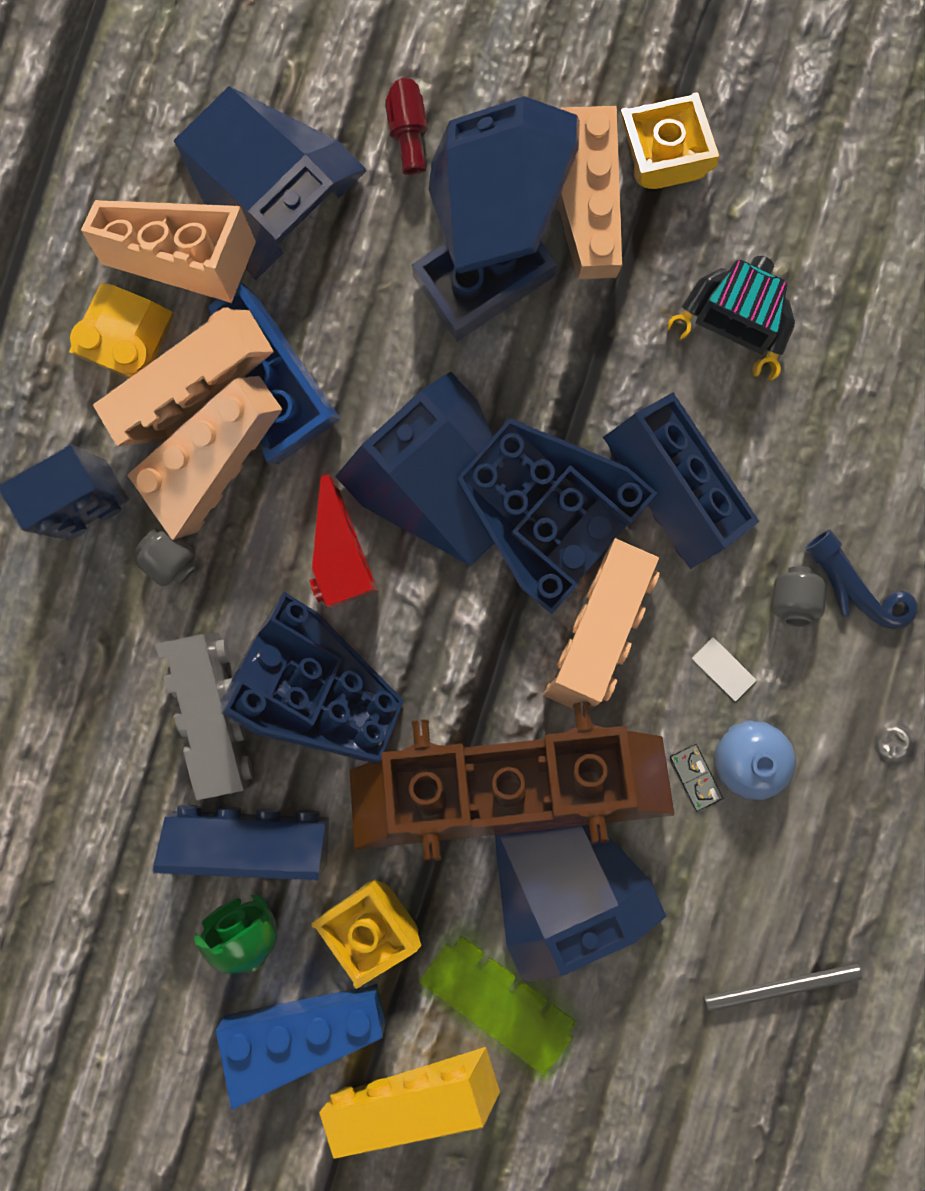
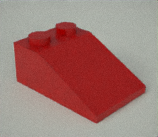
(337, 555)

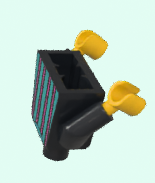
(745, 307)

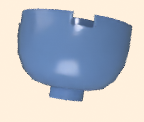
(755, 760)

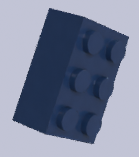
(478, 295)
(64, 494)

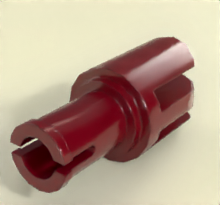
(407, 123)

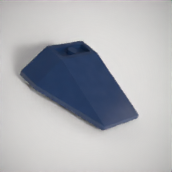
(265, 165)
(501, 179)
(413, 467)
(550, 506)
(311, 687)
(570, 900)

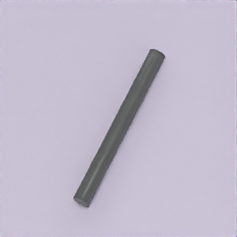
(782, 987)

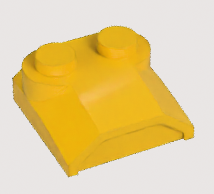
(670, 142)
(120, 331)
(369, 932)

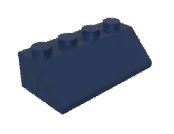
(694, 492)
(243, 843)

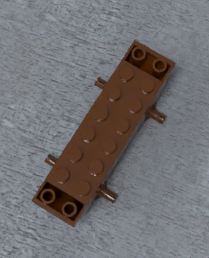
(512, 787)

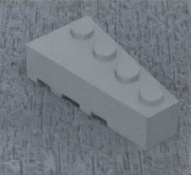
(199, 682)

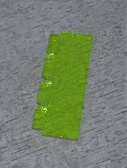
(504, 1014)

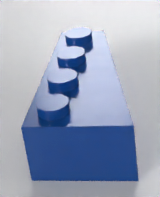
(303, 404)
(290, 1039)

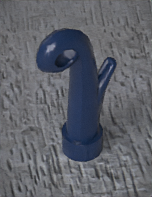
(848, 585)

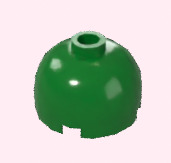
(238, 935)

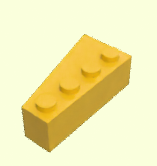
(412, 1105)

